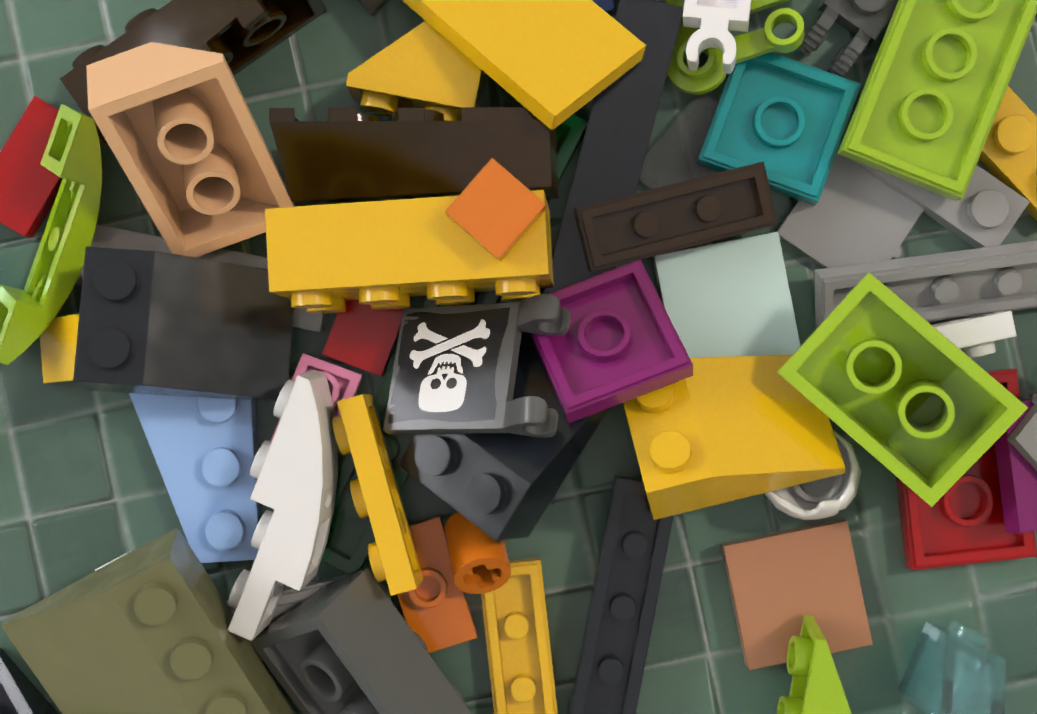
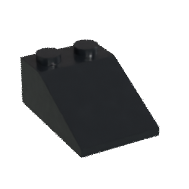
(180, 327)
(503, 477)

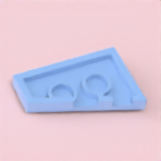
(206, 466)

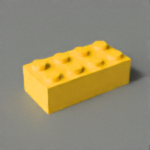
(396, 252)

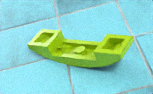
(76, 158)

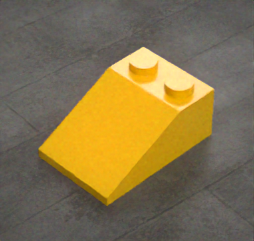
(728, 435)

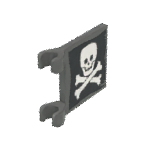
(461, 367)

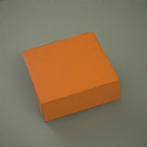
(496, 209)

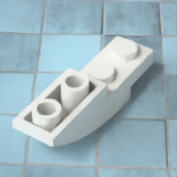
(300, 483)

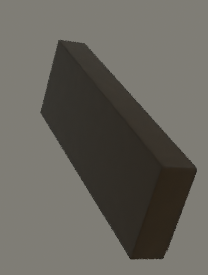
(675, 216)

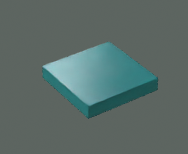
(784, 117)

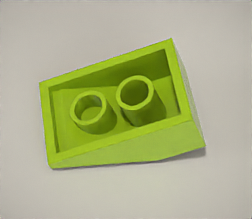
(901, 389)

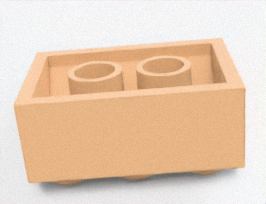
(186, 144)

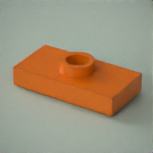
(437, 606)

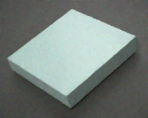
(729, 298)

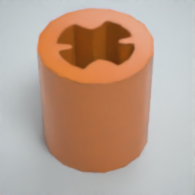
(475, 558)

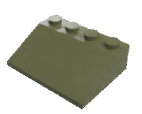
(144, 641)

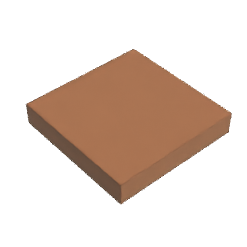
(790, 575)

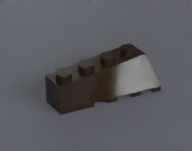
(231, 27)
(411, 156)

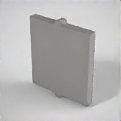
(854, 220)

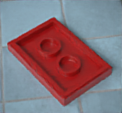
(967, 519)

